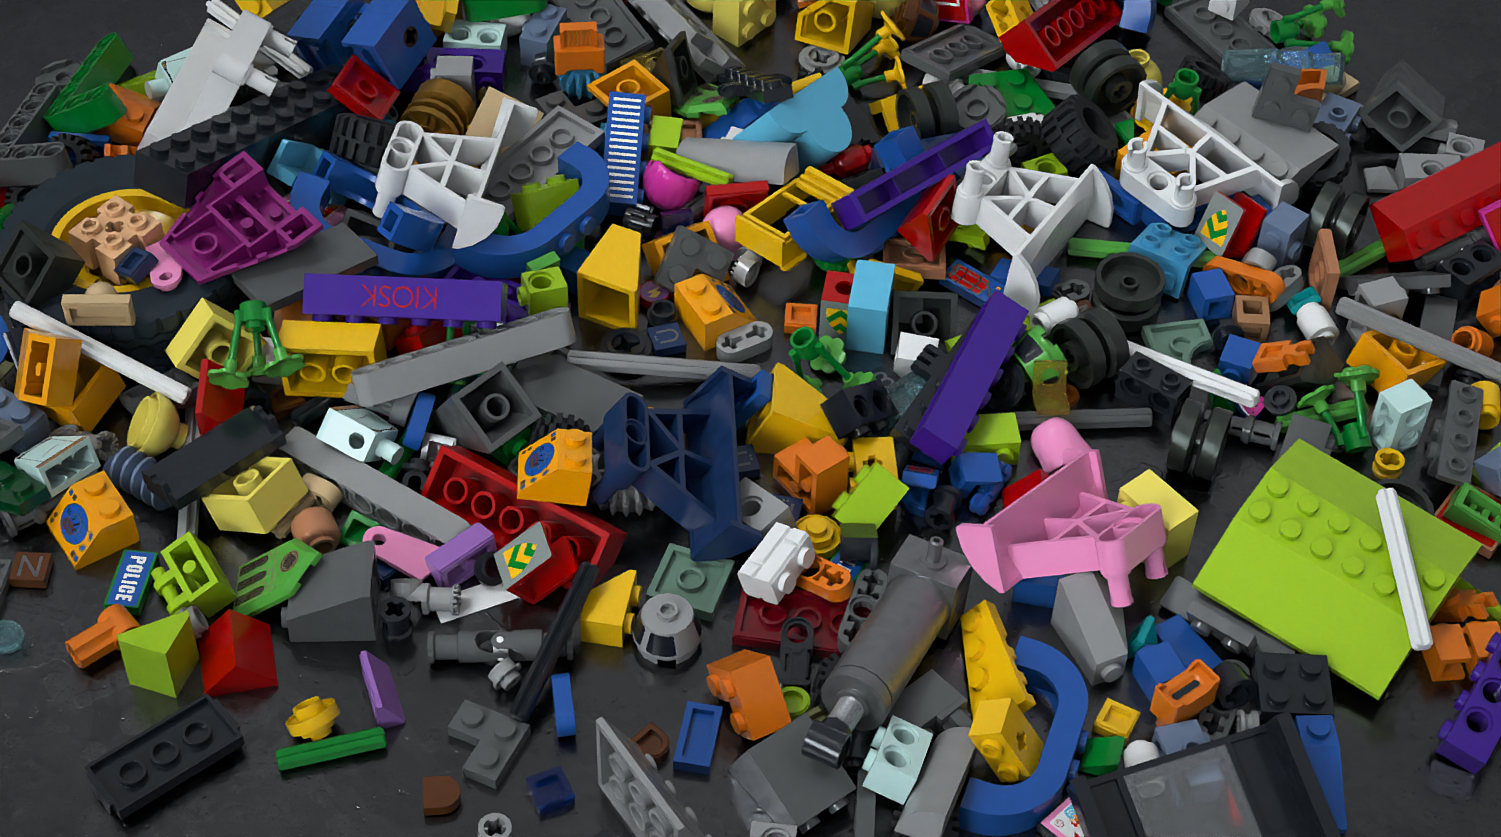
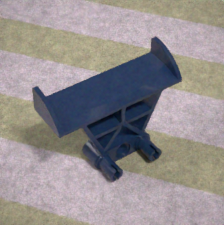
(709, 464)

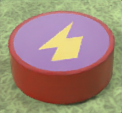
(650, 292)

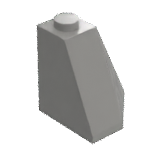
(1091, 626)

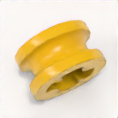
(1383, 458)

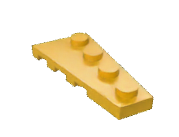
(990, 660)

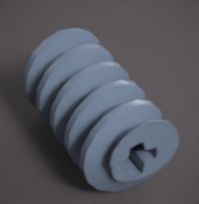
(125, 473)

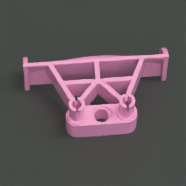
(1068, 529)

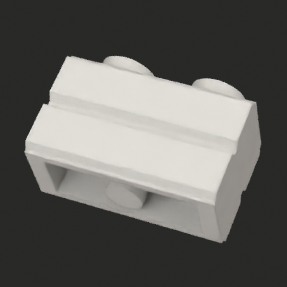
(777, 563)

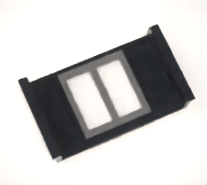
(1222, 788)

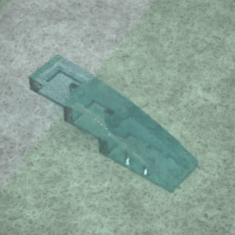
(1254, 63)

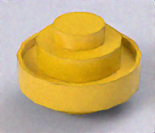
(823, 534)
(313, 718)

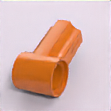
(101, 637)

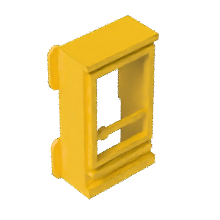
(754, 226)

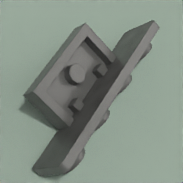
(1455, 435)
(1214, 619)

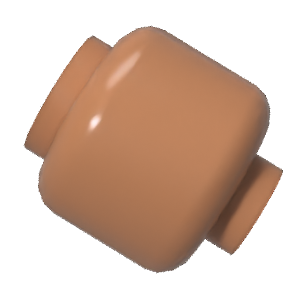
(317, 529)

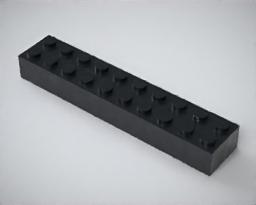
(188, 159)

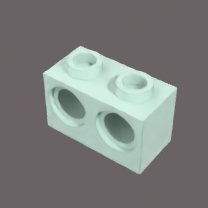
(476, 35)
(1399, 416)
(896, 760)

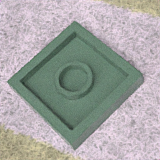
(697, 582)

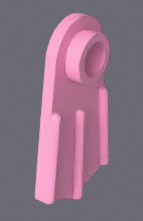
(167, 272)
(401, 551)

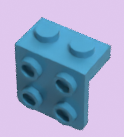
(1172, 251)

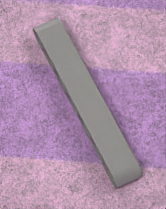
(463, 357)
(371, 490)

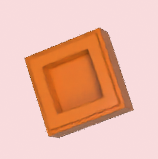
(800, 315)

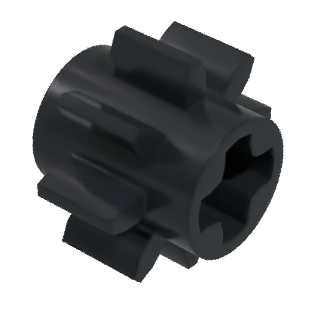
(641, 220)

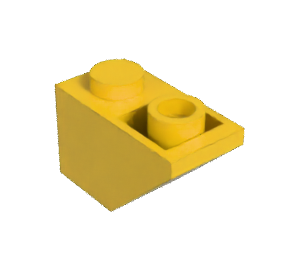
(608, 610)

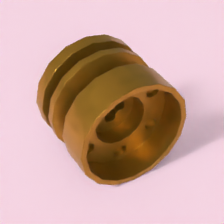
(441, 108)

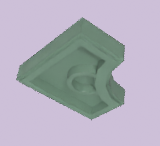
(1178, 339)

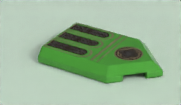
(705, 100)
(273, 577)

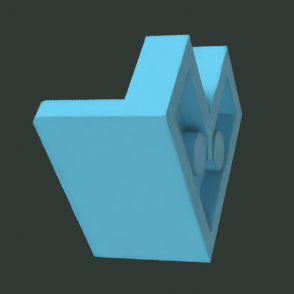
(297, 157)
(869, 306)

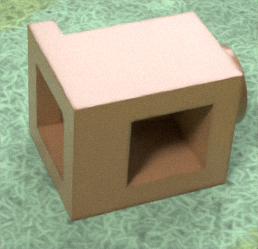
(1252, 316)

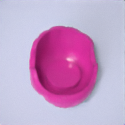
(666, 188)

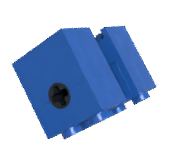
(382, 34)

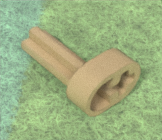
(320, 494)

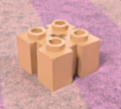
(112, 235)

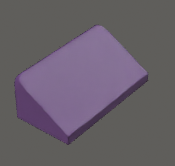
(455, 559)
(381, 691)

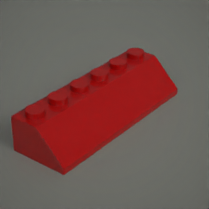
(1059, 31)
(1438, 206)
(488, 496)

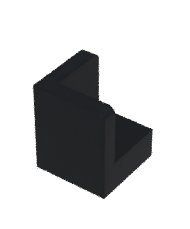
(859, 543)

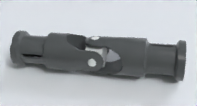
(464, 646)

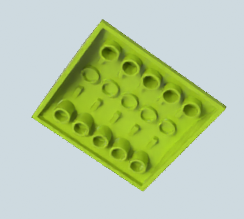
(1317, 569)

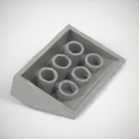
(1273, 146)
(638, 790)

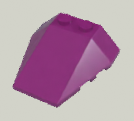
(236, 224)

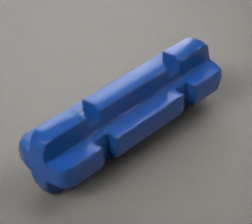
(988, 493)

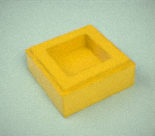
(1116, 720)

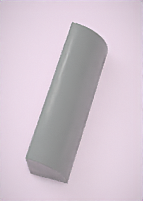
(744, 159)
(938, 785)

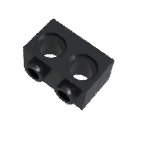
(1471, 271)
(1153, 385)
(859, 410)

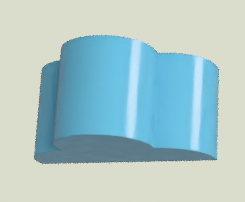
(810, 120)

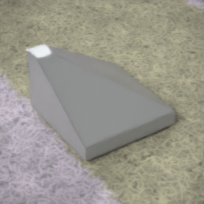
(1442, 130)

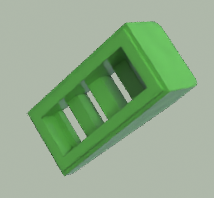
(1462, 512)

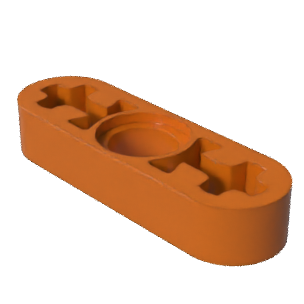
(1260, 281)
(820, 584)

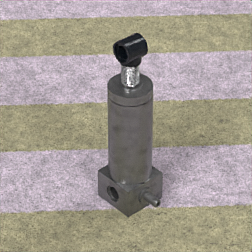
(920, 602)

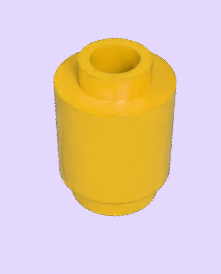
(1491, 405)

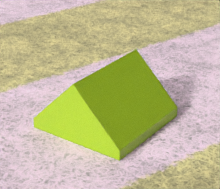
(160, 654)

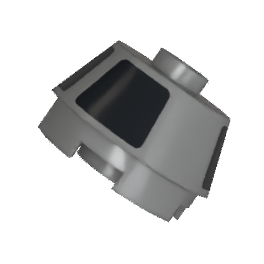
(667, 629)

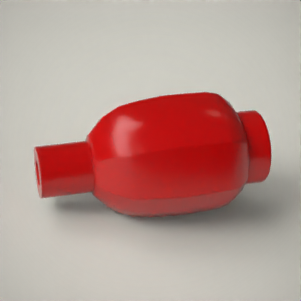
(849, 161)

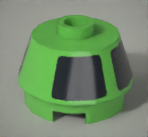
(1034, 347)

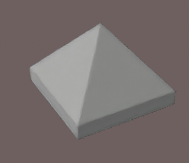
(1380, 179)
(432, 444)

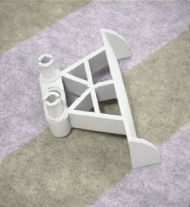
(214, 73)
(1211, 160)
(445, 165)
(1024, 202)

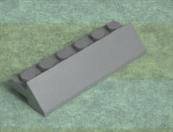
(706, 49)

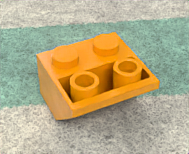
(47, 368)

